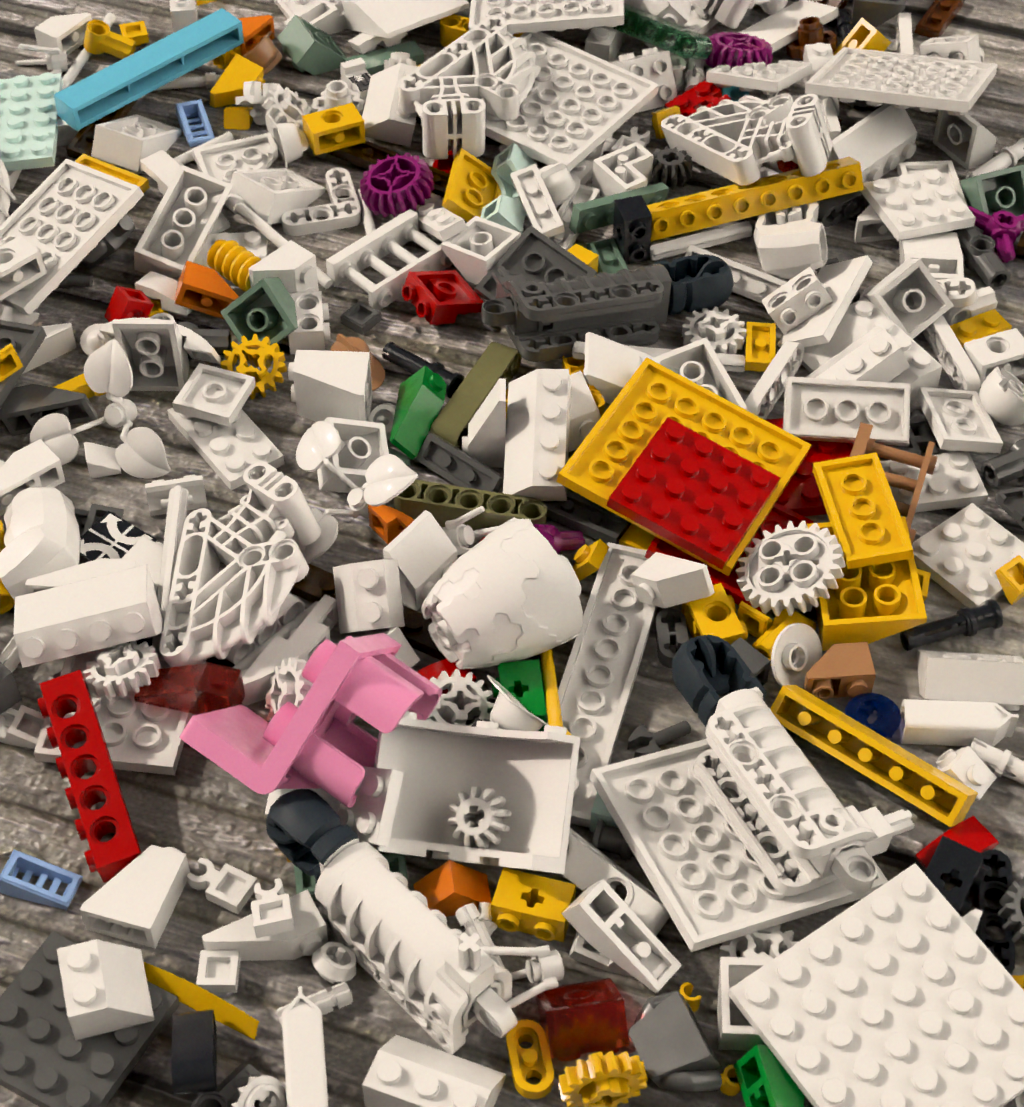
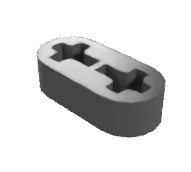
(665, 638)

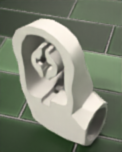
(791, 241)
(38, 537)

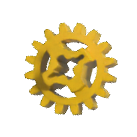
(259, 355)
(603, 1080)

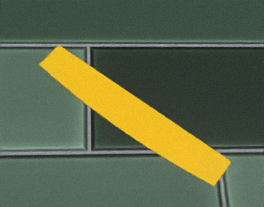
(201, 999)

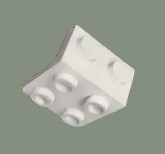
(653, 66)

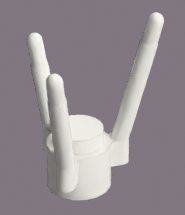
(55, 60)
(463, 535)
(544, 968)

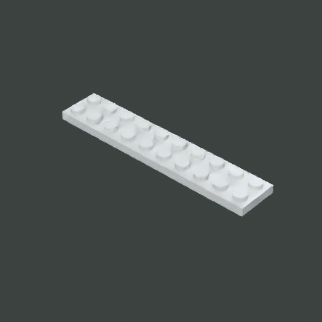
(604, 668)

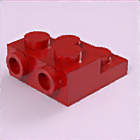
(440, 295)

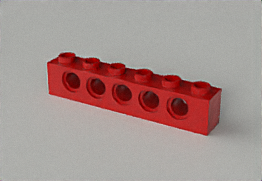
(59, 698)

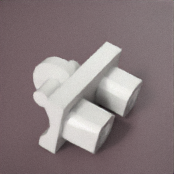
(253, 97)
(158, 493)

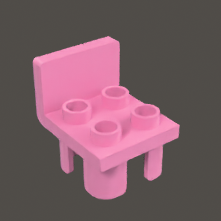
(319, 739)

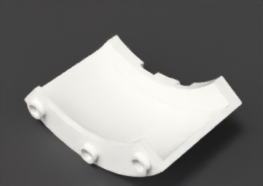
(525, 767)

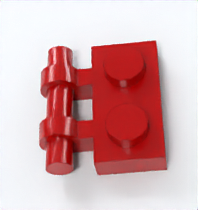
(701, 95)

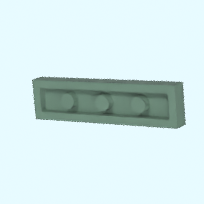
(600, 211)

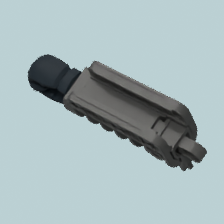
(628, 304)

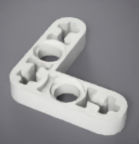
(346, 211)

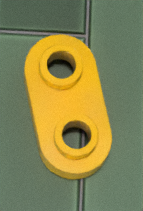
(530, 1061)

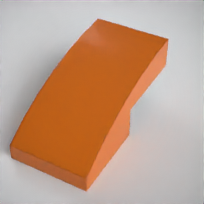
(388, 521)

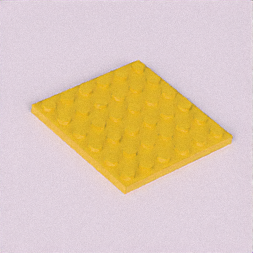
(638, 414)

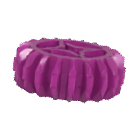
(737, 49)
(396, 184)

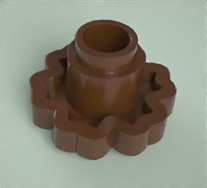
(810, 32)

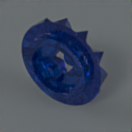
(887, 713)

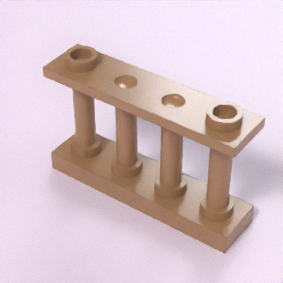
(866, 445)

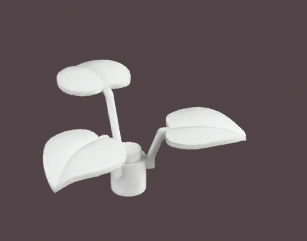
(108, 372)
(384, 477)

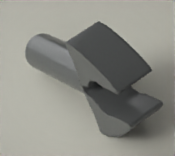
(655, 740)

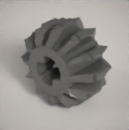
(671, 167)

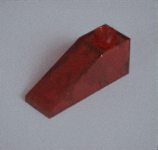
(194, 688)

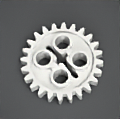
(790, 568)

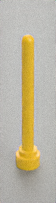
(551, 689)

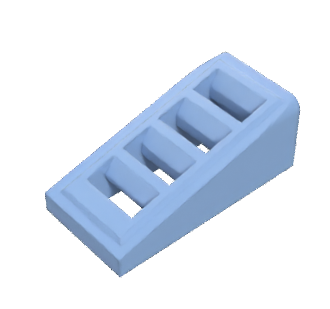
(191, 110)
(35, 893)

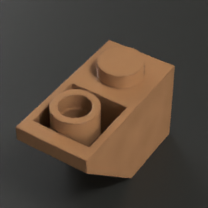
(842, 672)

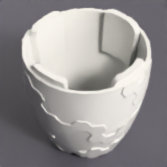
(504, 600)

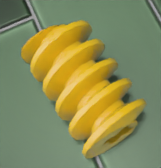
(232, 262)

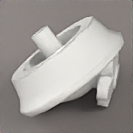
(92, 339)
(383, 414)
(334, 962)

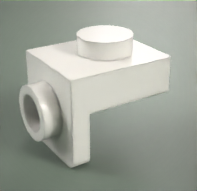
(967, 768)

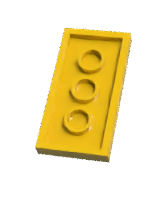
(862, 510)

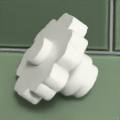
(336, 95)

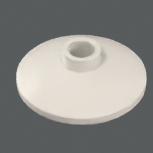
(794, 654)

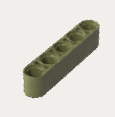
(494, 364)
(451, 501)

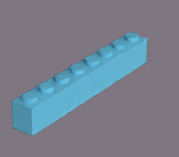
(148, 69)

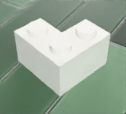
(622, 170)

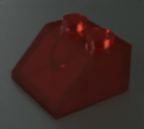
(583, 1019)

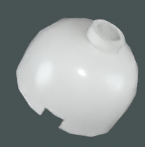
(1003, 398)

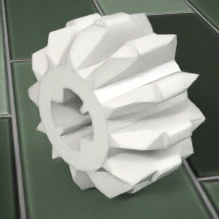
(471, 807)

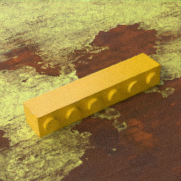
(873, 755)

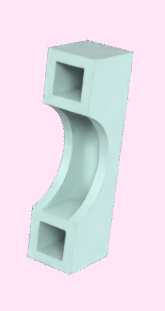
(507, 208)

